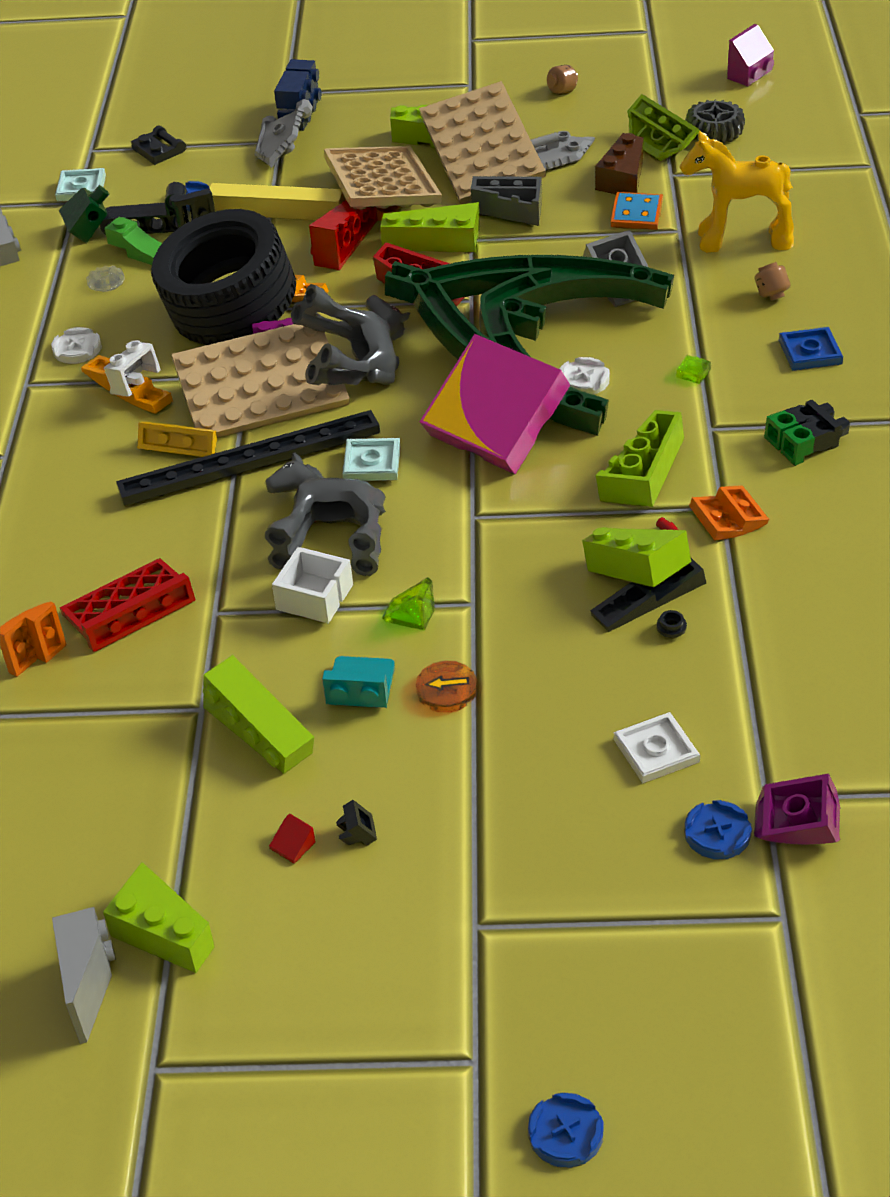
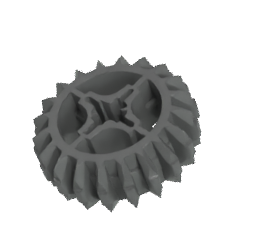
(717, 119)

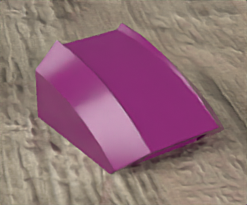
(799, 811)

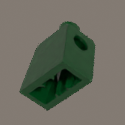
(85, 212)

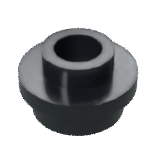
(671, 624)

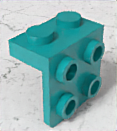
(359, 681)

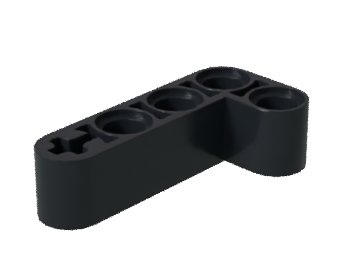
(146, 212)

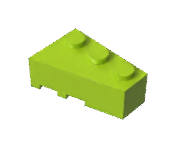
(637, 554)

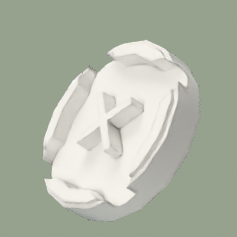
(76, 345)
(586, 374)

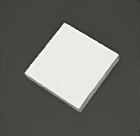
(656, 747)

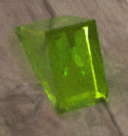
(413, 606)

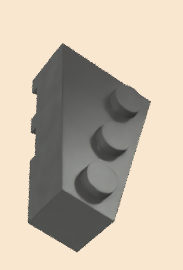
(508, 197)

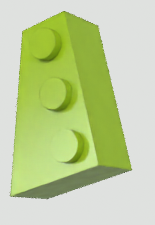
(408, 126)
(158, 921)

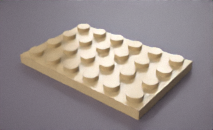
(480, 137)
(382, 177)
(255, 380)

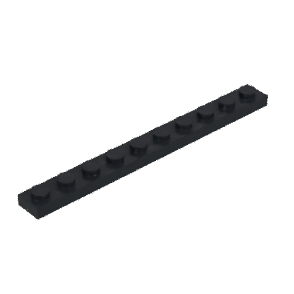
(246, 457)

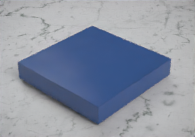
(810, 348)

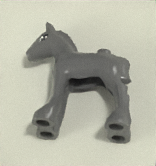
(368, 332)
(330, 502)

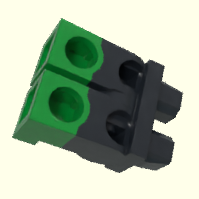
(805, 430)

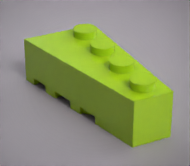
(433, 229)
(644, 463)
(255, 715)

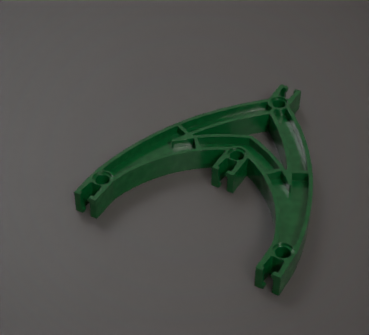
(514, 303)

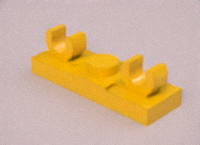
(176, 439)

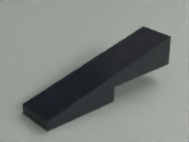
(640, 599)

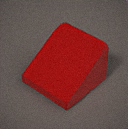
(293, 839)

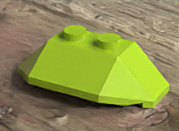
(660, 128)

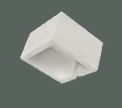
(312, 584)

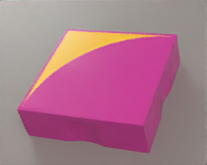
(495, 403)

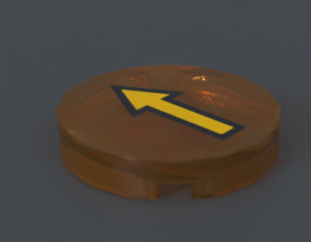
(446, 686)

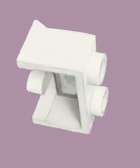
(126, 367)

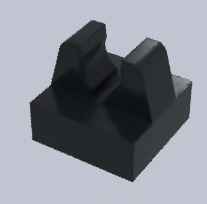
(357, 824)

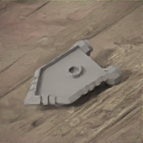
(280, 134)
(560, 149)

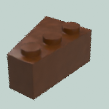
(621, 166)

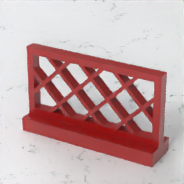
(131, 614)

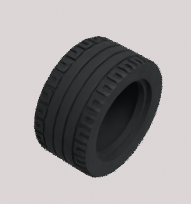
(210, 249)

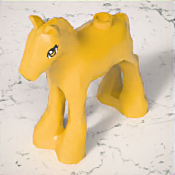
(740, 181)

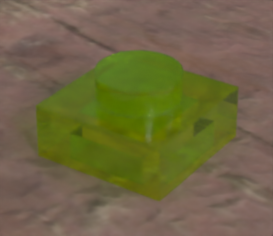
(693, 369)

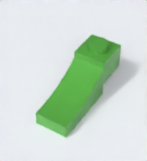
(127, 235)

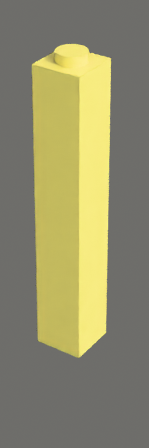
(277, 200)

